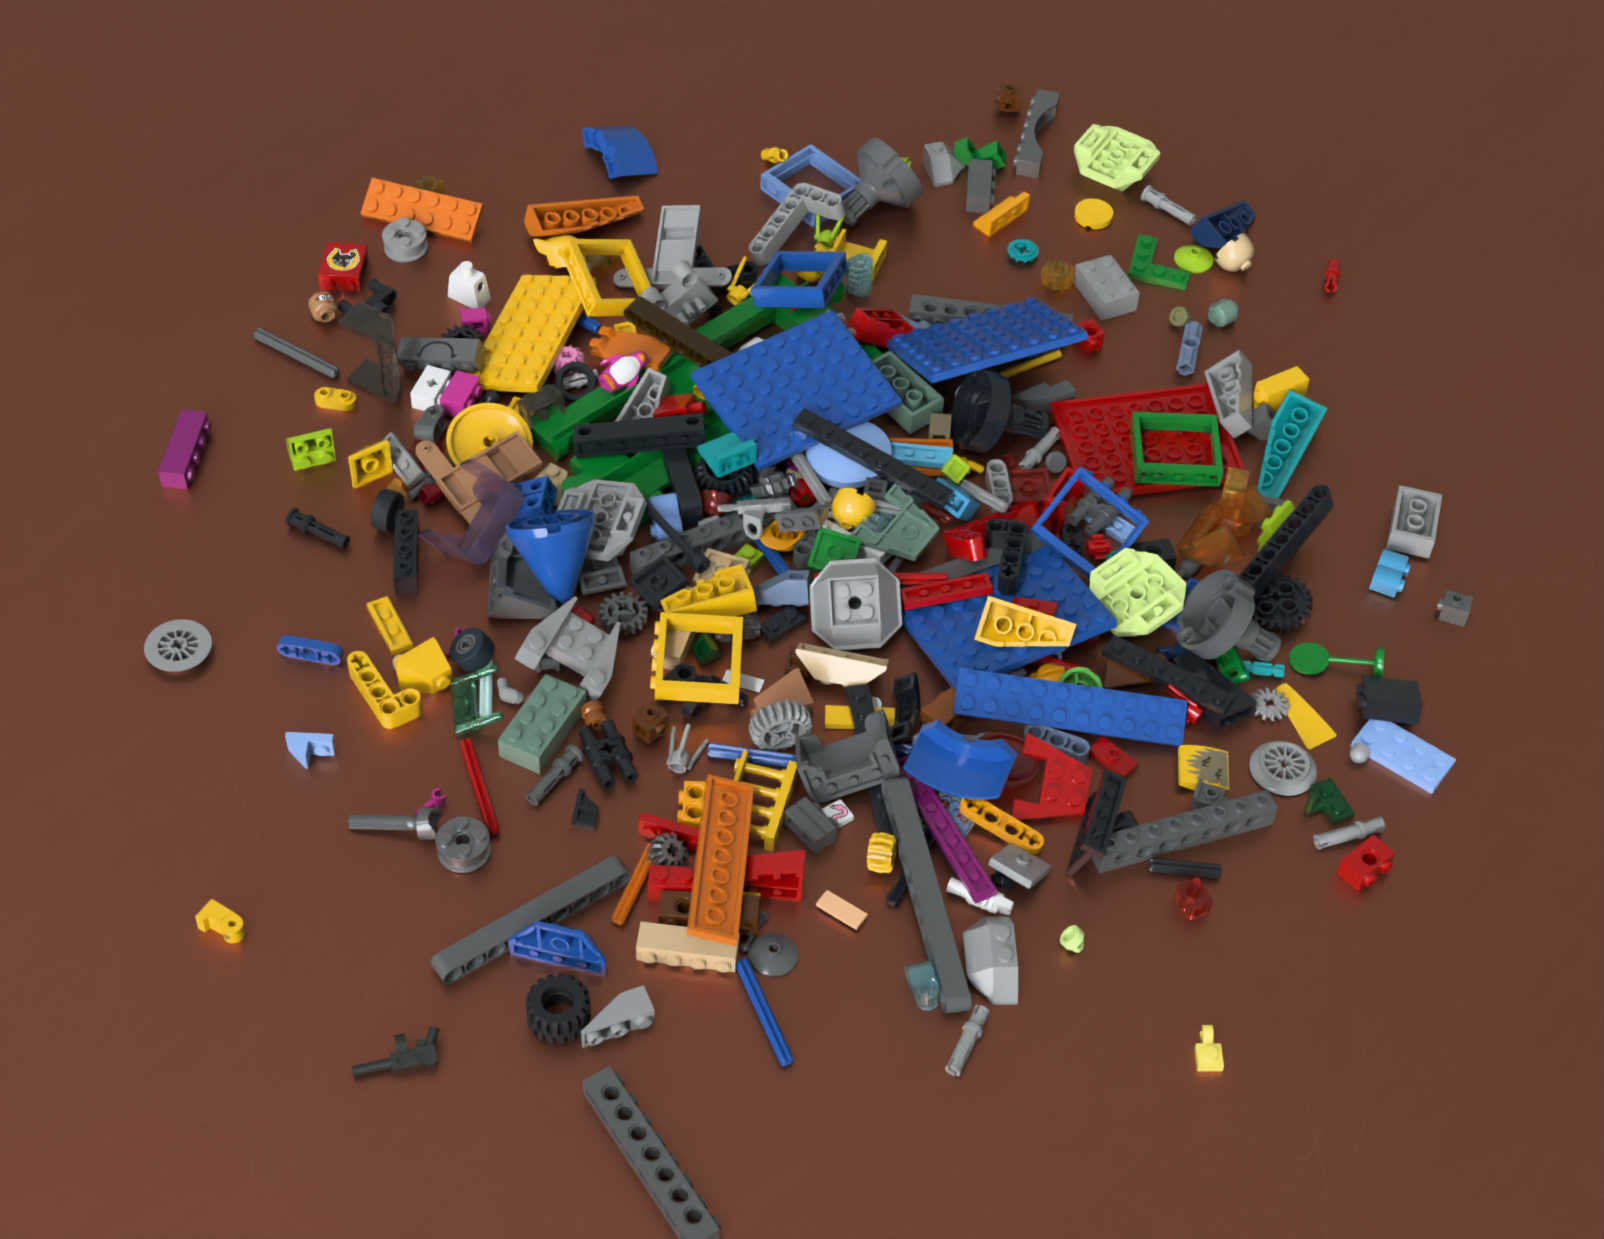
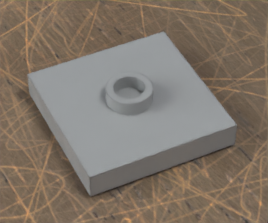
(1019, 865)

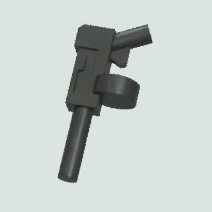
(405, 1059)

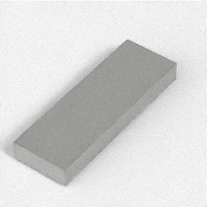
(403, 462)

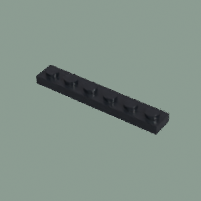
(1168, 673)

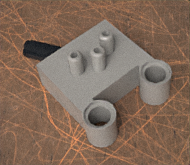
(685, 297)

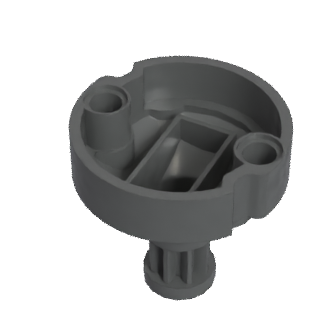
(883, 179)
(1220, 616)

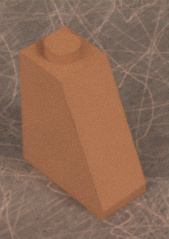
(788, 687)

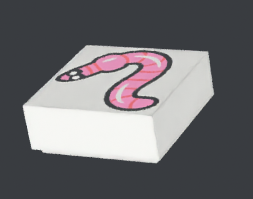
(839, 813)

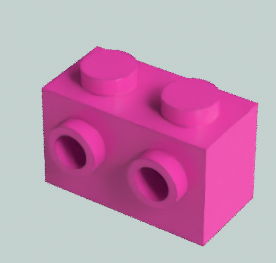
(460, 393)

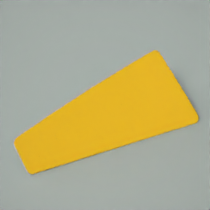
(1305, 719)

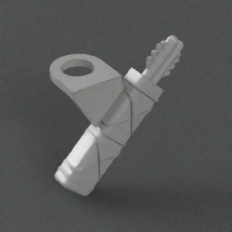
(755, 510)

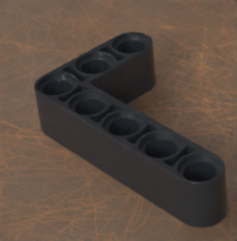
(747, 276)

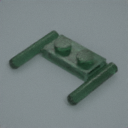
(465, 701)

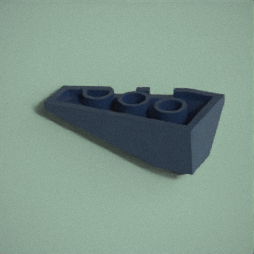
(1223, 225)

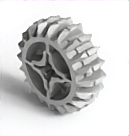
(779, 725)

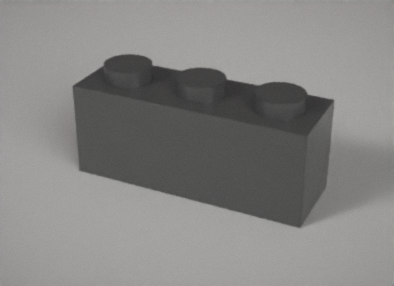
(980, 186)

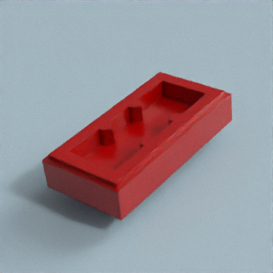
(1112, 757)

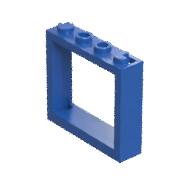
(832, 263)
(1104, 491)

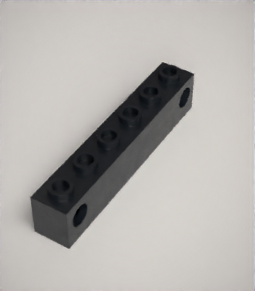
(639, 435)

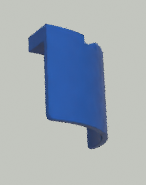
(623, 150)
(959, 766)

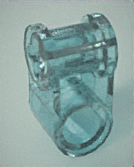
(924, 984)

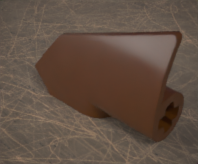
(1120, 676)

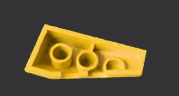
(722, 595)
(1013, 625)

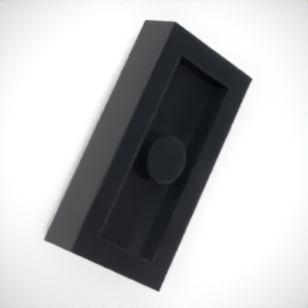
(782, 624)

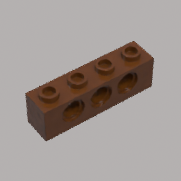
(676, 902)

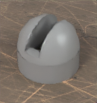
(1359, 753)

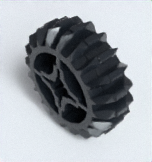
(731, 484)

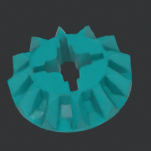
(1020, 245)

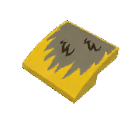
(1202, 763)

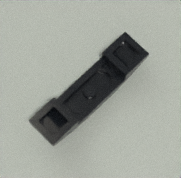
(908, 707)

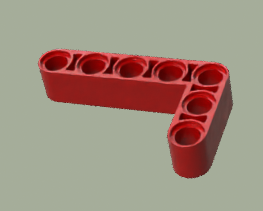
(969, 539)

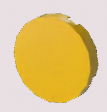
(1093, 213)

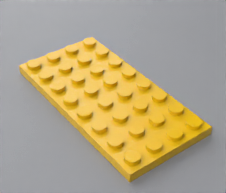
(530, 333)

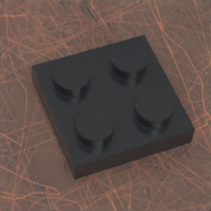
(658, 581)

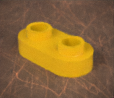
(335, 399)

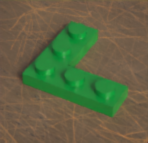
(1143, 269)

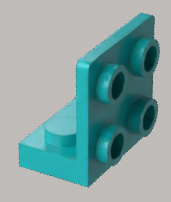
(728, 454)

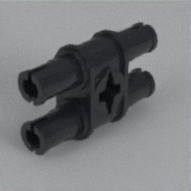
(608, 754)

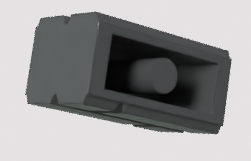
(811, 824)

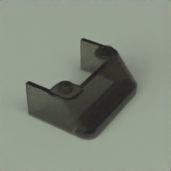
(383, 376)

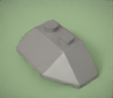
(992, 959)

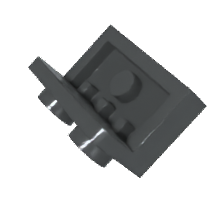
(801, 519)

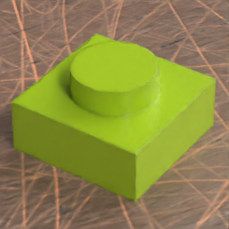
(955, 469)
(752, 554)

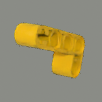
(388, 708)

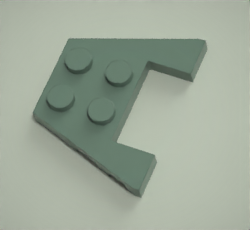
(906, 534)

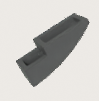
(1040, 396)

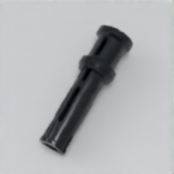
(309, 525)

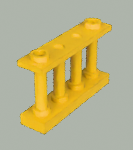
(780, 796)

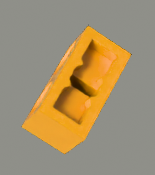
(692, 802)

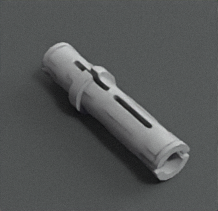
(1035, 455)
(1344, 834)
(971, 1031)

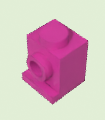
(477, 317)

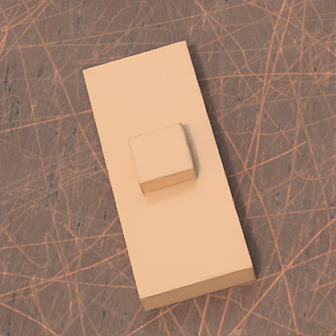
(841, 909)

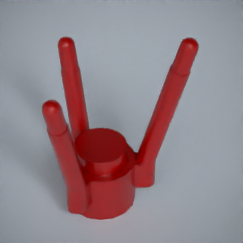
(1193, 710)

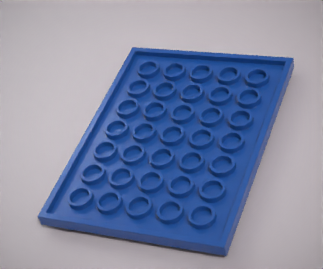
(985, 339)
(804, 367)
(949, 628)

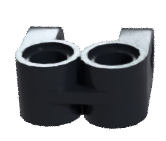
(686, 670)

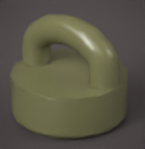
(1180, 316)

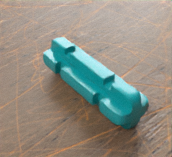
(1264, 668)

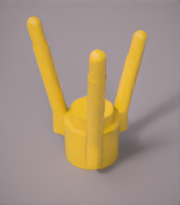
(738, 293)

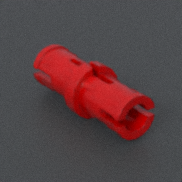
(1332, 275)

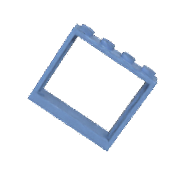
(772, 179)

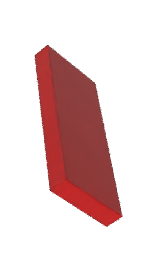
(1037, 605)

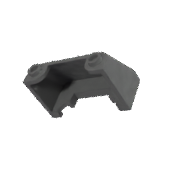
(514, 587)
(847, 763)

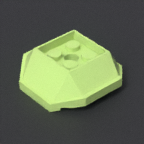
(1114, 156)
(1141, 576)

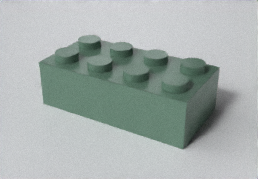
(917, 396)
(542, 724)

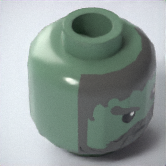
(1223, 312)

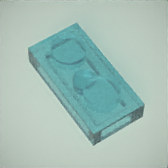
(877, 521)

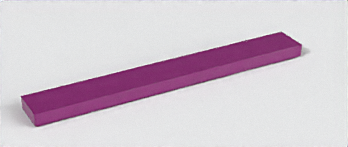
(949, 839)

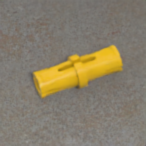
(774, 154)

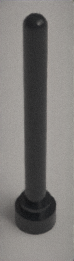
(698, 561)

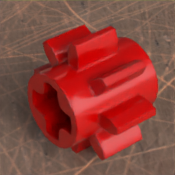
(1098, 547)

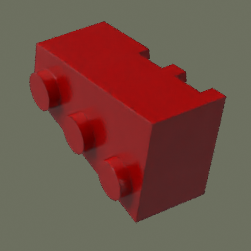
(877, 325)

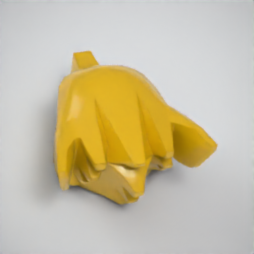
(552, 248)

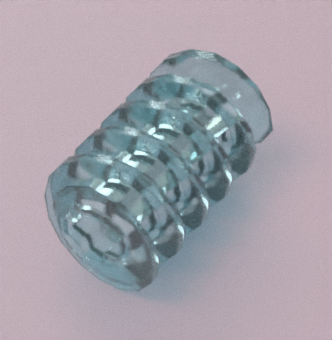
(859, 275)

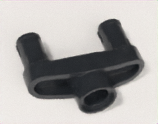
(381, 300)

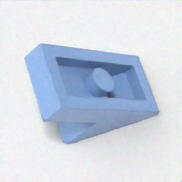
(307, 744)

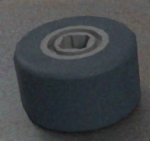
(472, 649)

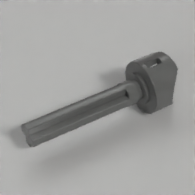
(424, 822)

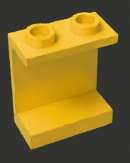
(877, 254)

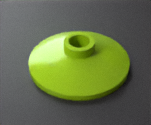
(1193, 258)

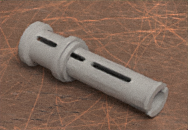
(1161, 201)

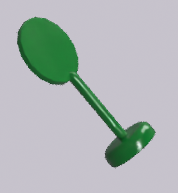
(1313, 659)

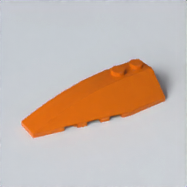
(579, 215)

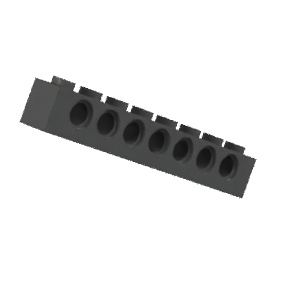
(944, 309)
(718, 535)
(1187, 830)
(607, 1084)

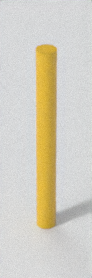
(1031, 364)

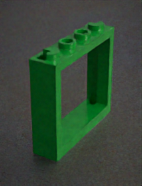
(1175, 473)

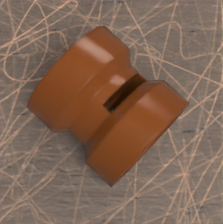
(593, 714)

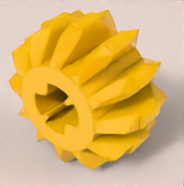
(881, 852)

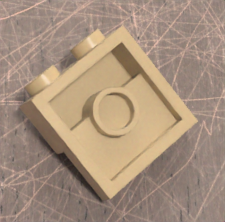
(720, 561)

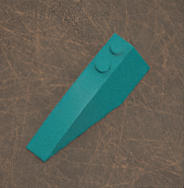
(1288, 441)

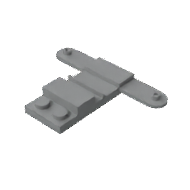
(677, 241)

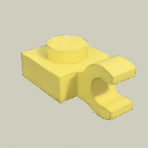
(1208, 1054)

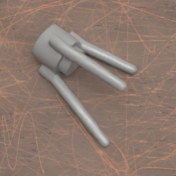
(679, 760)

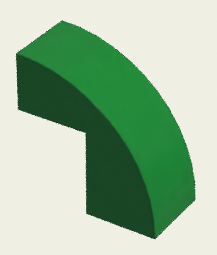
(965, 150)

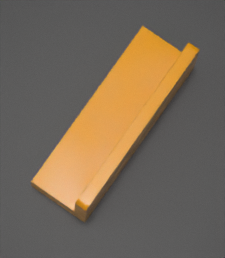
(1002, 214)

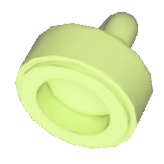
(1073, 938)

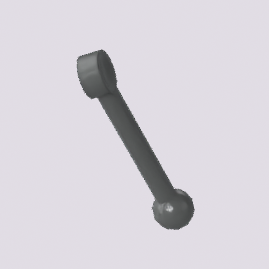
(764, 916)

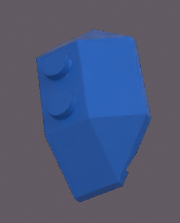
(559, 947)

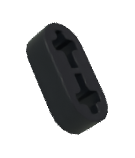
(1077, 541)

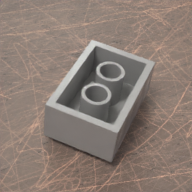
(1106, 287)
(1414, 521)

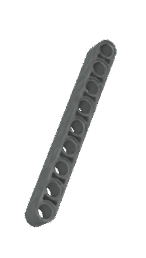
(548, 908)

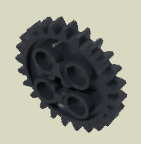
(1283, 604)

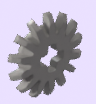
(1271, 711)

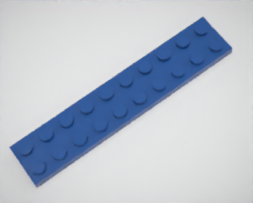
(1070, 707)

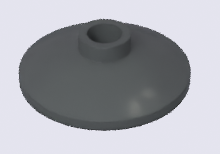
(773, 963)

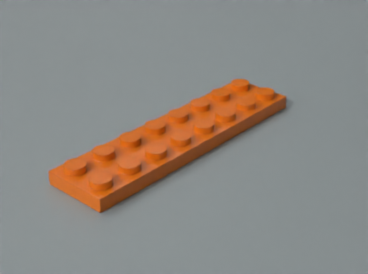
(720, 860)

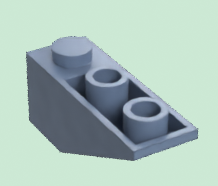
(785, 588)

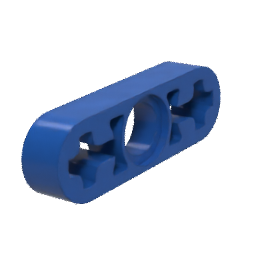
(321, 651)

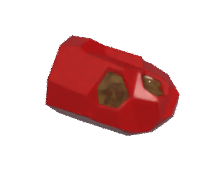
(801, 493)

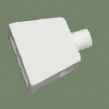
(468, 286)

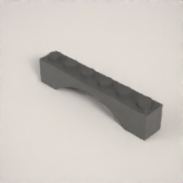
(1030, 155)

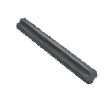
(296, 352)

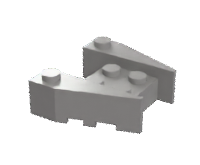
(574, 645)

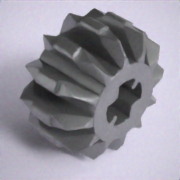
(667, 851)

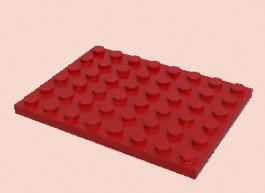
(1098, 435)

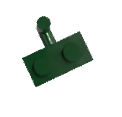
(1328, 798)

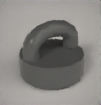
(1055, 461)

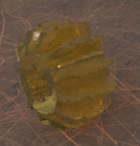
(430, 184)
(1057, 275)

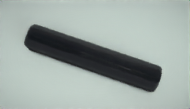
(1185, 868)

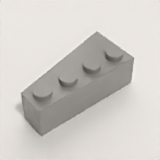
(1232, 392)

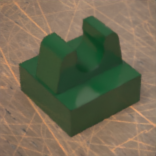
(706, 649)

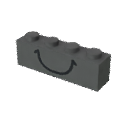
(441, 353)

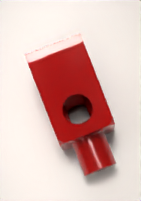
(680, 405)

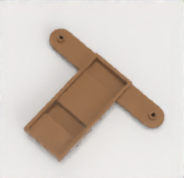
(508, 458)

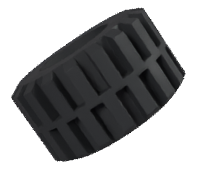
(558, 991)

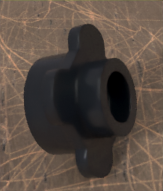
(1002, 882)

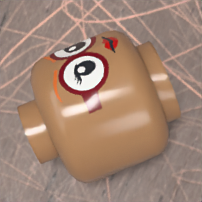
(323, 306)

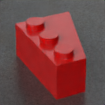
(776, 875)

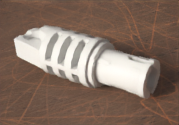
(993, 905)

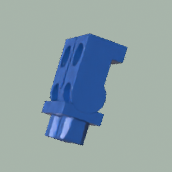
(538, 497)

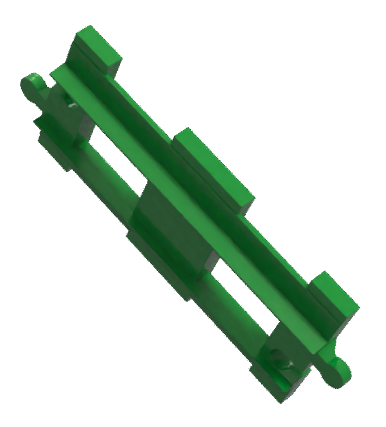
(600, 406)

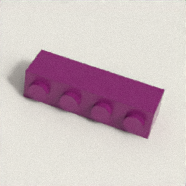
(184, 449)

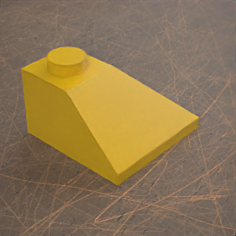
(370, 463)
(423, 668)

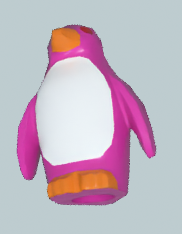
(622, 371)

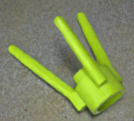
(826, 237)

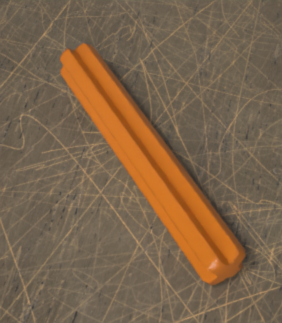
(632, 889)

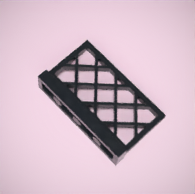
(1097, 821)

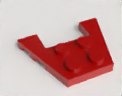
(1062, 788)

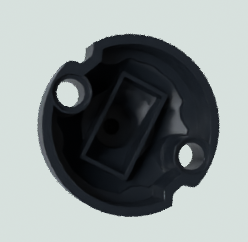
(986, 411)

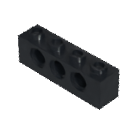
(406, 552)

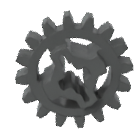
(773, 485)
(624, 611)

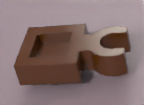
(793, 661)

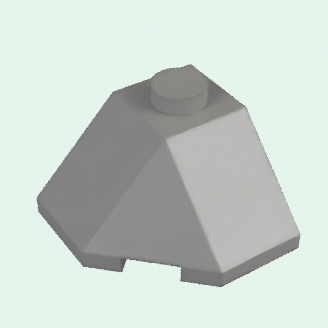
(941, 163)

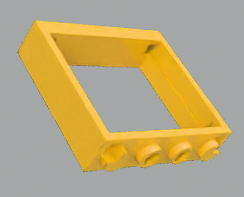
(583, 281)
(697, 690)

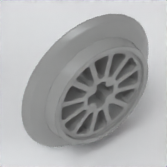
(193, 640)
(1268, 759)

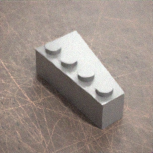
(645, 398)

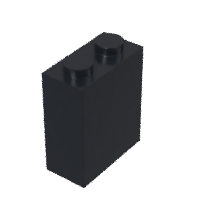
(1389, 699)

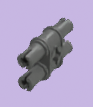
(1097, 509)

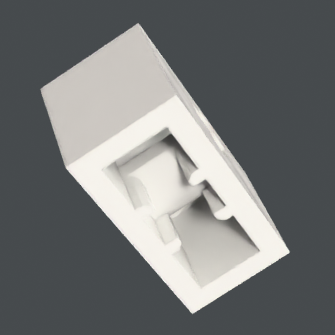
(430, 387)

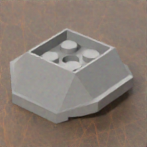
(617, 513)
(858, 628)

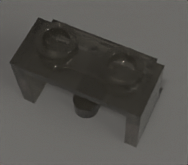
(539, 401)

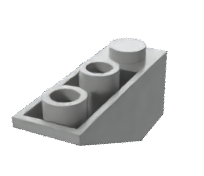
(623, 1014)

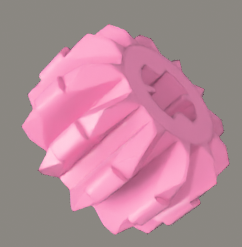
(568, 355)

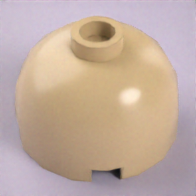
(1236, 254)

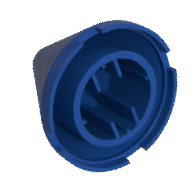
(554, 547)

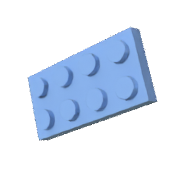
(1405, 754)

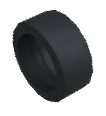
(578, 366)
(384, 510)

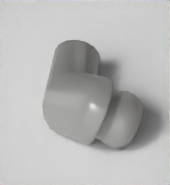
(508, 694)

